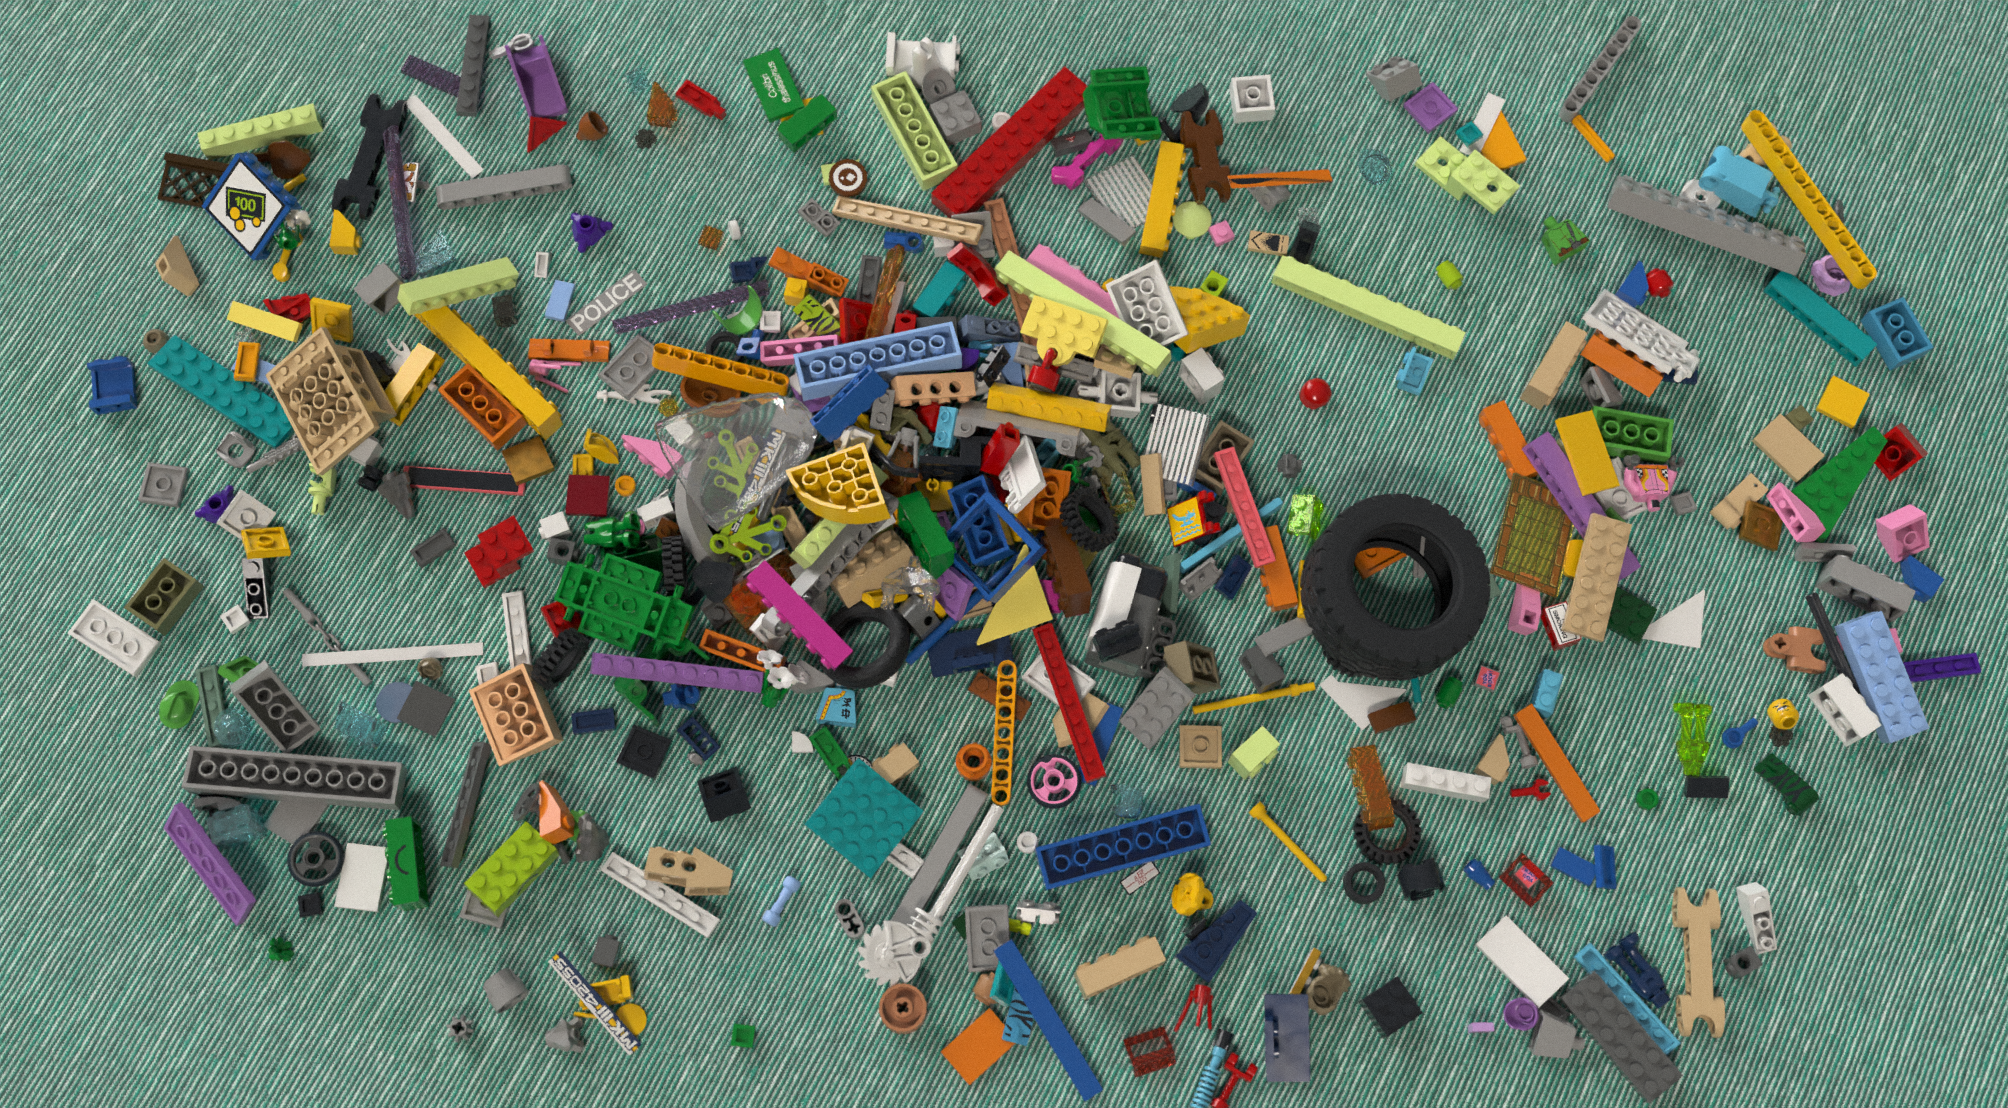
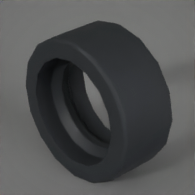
(723, 337)
(1375, 871)

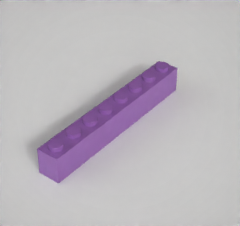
(1560, 479)
(676, 672)

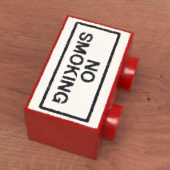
(1552, 620)

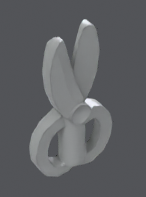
(518, 44)

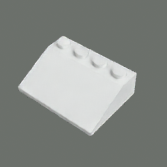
(1148, 304)

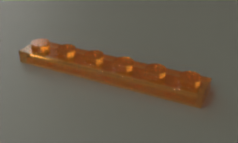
(884, 293)

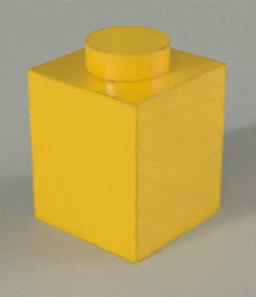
(795, 291)

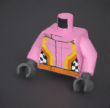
(1650, 482)

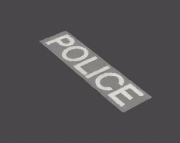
(606, 302)

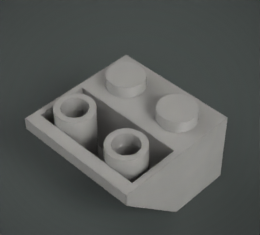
(1395, 77)

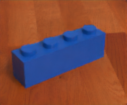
(849, 403)

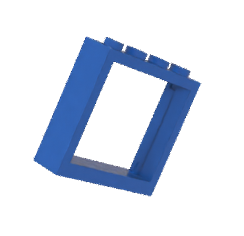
(966, 521)

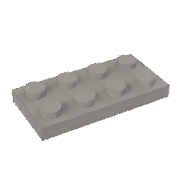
(1157, 708)

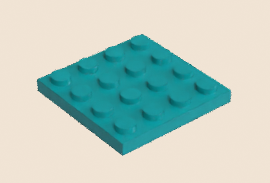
(864, 817)

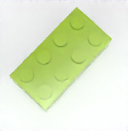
(511, 869)

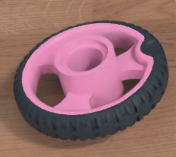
(1041, 795)

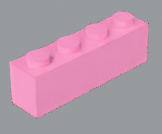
(781, 351)

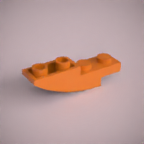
(817, 276)

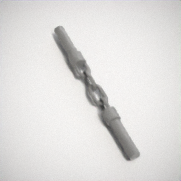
(309, 617)

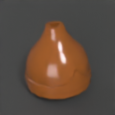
(591, 127)

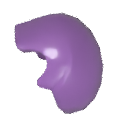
(1521, 1014)

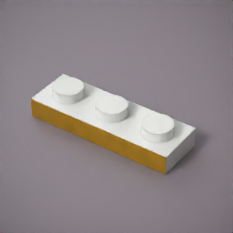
(1303, 978)

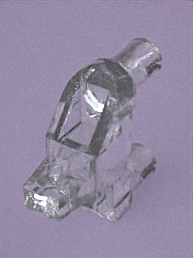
(910, 581)

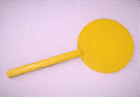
(630, 1014)

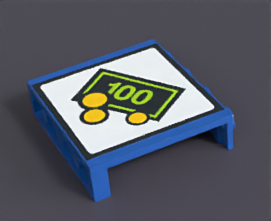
(249, 204)

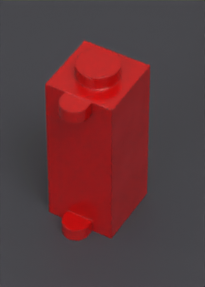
(1000, 449)

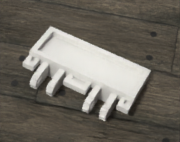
(1022, 476)

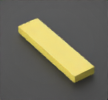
(264, 321)

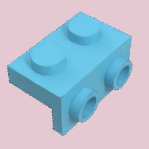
(1414, 372)
(945, 428)

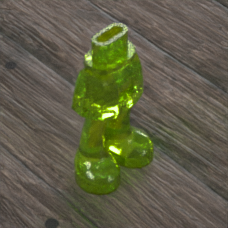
(1690, 751)

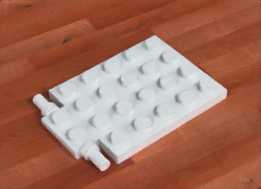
(1642, 335)

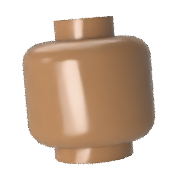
(983, 988)

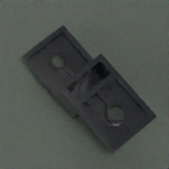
(955, 469)

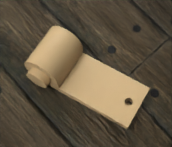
(1733, 505)

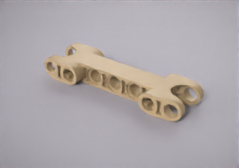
(1698, 962)

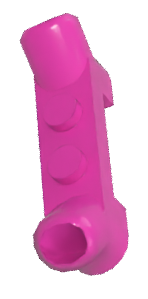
(1073, 175)

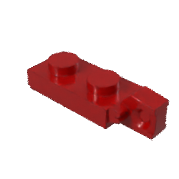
(700, 100)

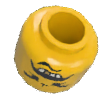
(1783, 714)

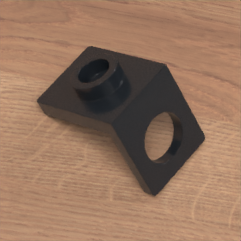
(1195, 928)

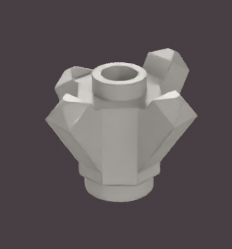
(566, 1036)

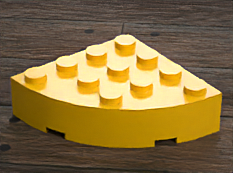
(1207, 318)
(841, 487)

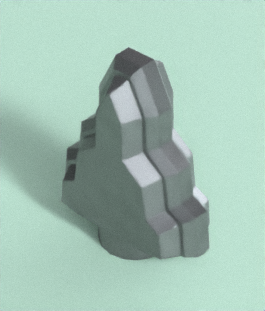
(398, 492)
(590, 840)

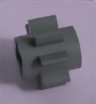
(1289, 466)

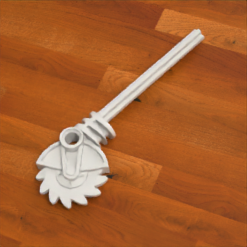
(891, 950)

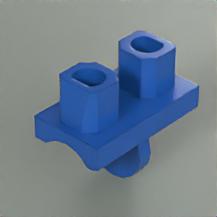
(682, 697)

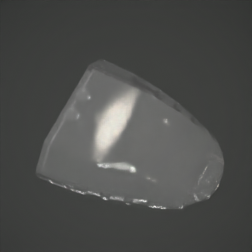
(736, 451)

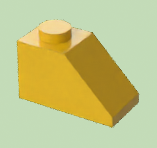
(344, 236)

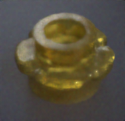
(668, 402)

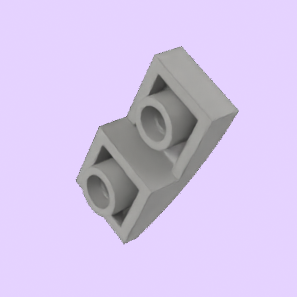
(818, 218)

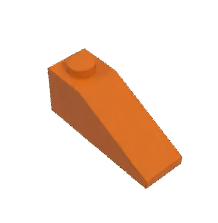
(555, 818)

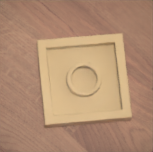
(1200, 746)

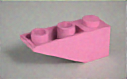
(649, 453)
(1525, 611)

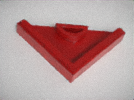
(540, 130)

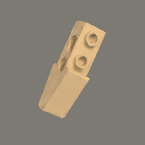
(707, 879)

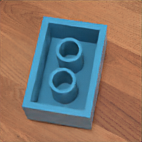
(1896, 333)

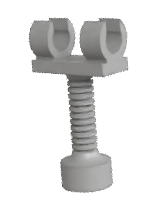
(1528, 760)

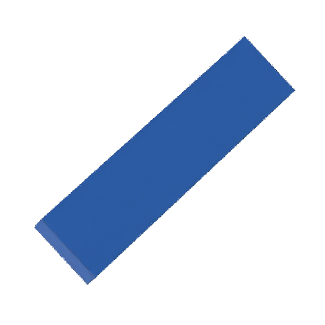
(1104, 734)

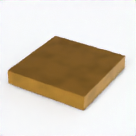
(528, 461)
(1761, 526)

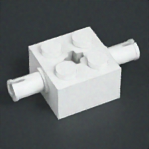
(1128, 396)

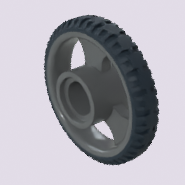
(315, 840)

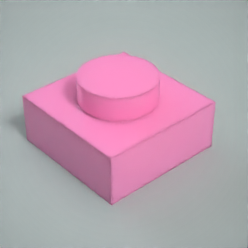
(1221, 233)

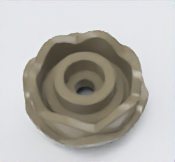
(150, 336)
(430, 668)

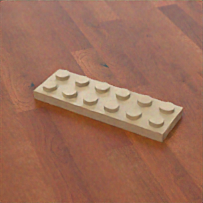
(1596, 577)

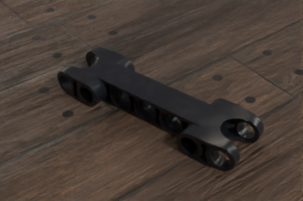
(360, 185)

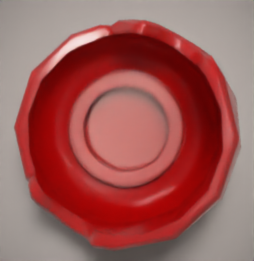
(1315, 393)

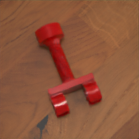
(1221, 1102)

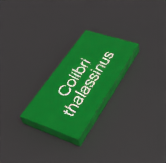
(773, 85)

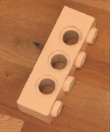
(962, 382)

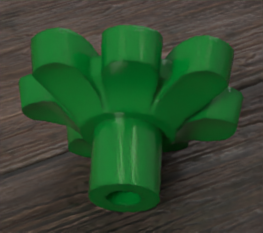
(280, 950)

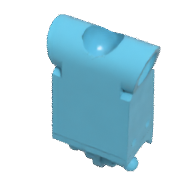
(1739, 182)

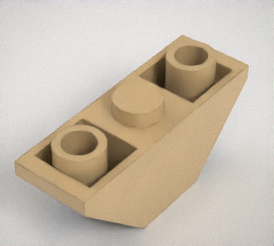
(176, 268)

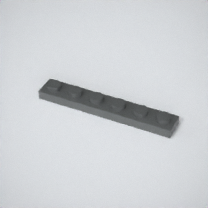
(473, 66)
(465, 805)

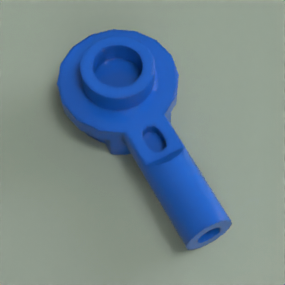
(1734, 736)

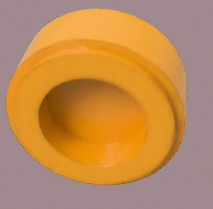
(625, 485)

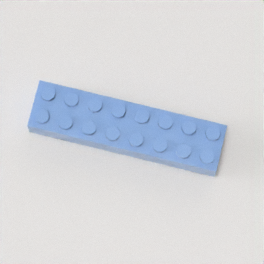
(898, 354)

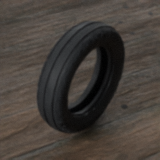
(887, 663)

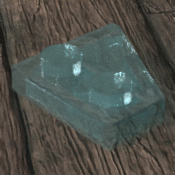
(434, 255)

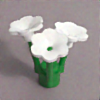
(288, 239)
(780, 677)

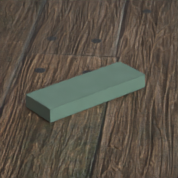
(1170, 599)

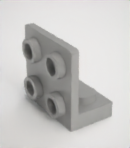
(985, 244)

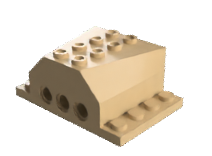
(329, 398)

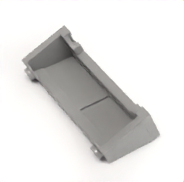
(975, 415)

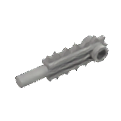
(276, 455)

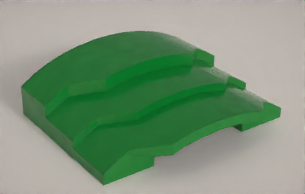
(1119, 104)

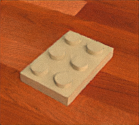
(1113, 363)

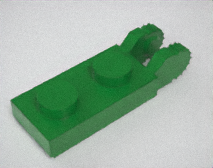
(829, 751)

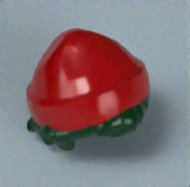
(929, 415)

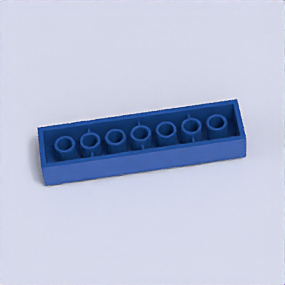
(1122, 847)

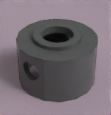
(919, 621)

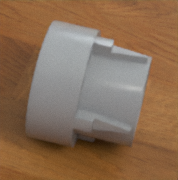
(505, 990)

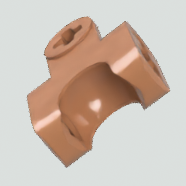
(1796, 649)

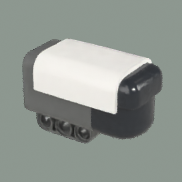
(1133, 593)

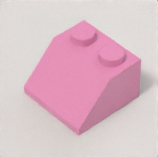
(1903, 532)

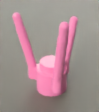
(541, 368)

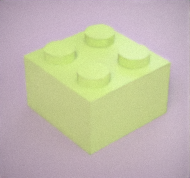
(1255, 751)

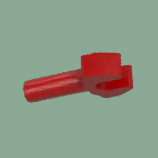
(1534, 790)

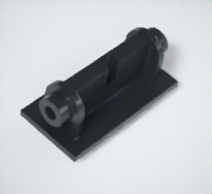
(997, 360)

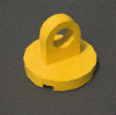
(1189, 894)

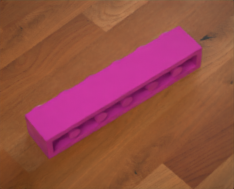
(799, 615)

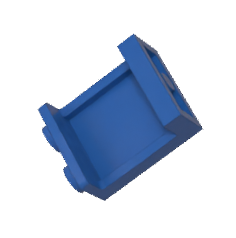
(112, 385)

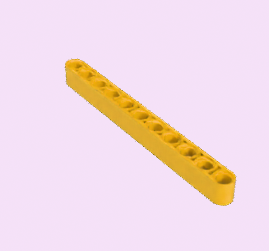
(1809, 199)

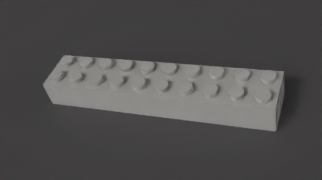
(1707, 224)
(294, 778)

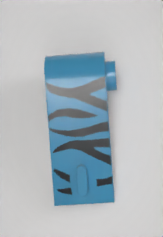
(1019, 1020)

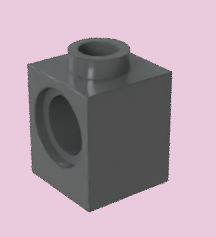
(557, 546)
(1750, 959)

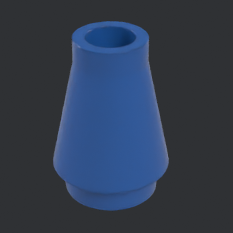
(1477, 872)

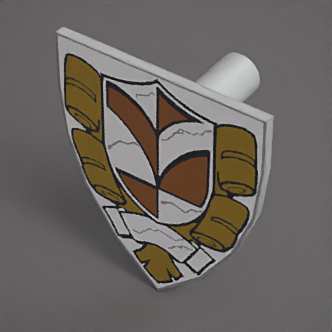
(411, 174)

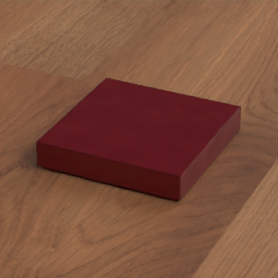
(588, 495)

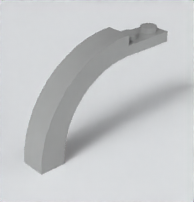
(694, 528)

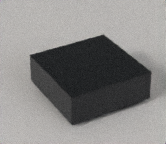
(310, 905)

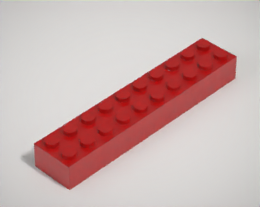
(1011, 146)

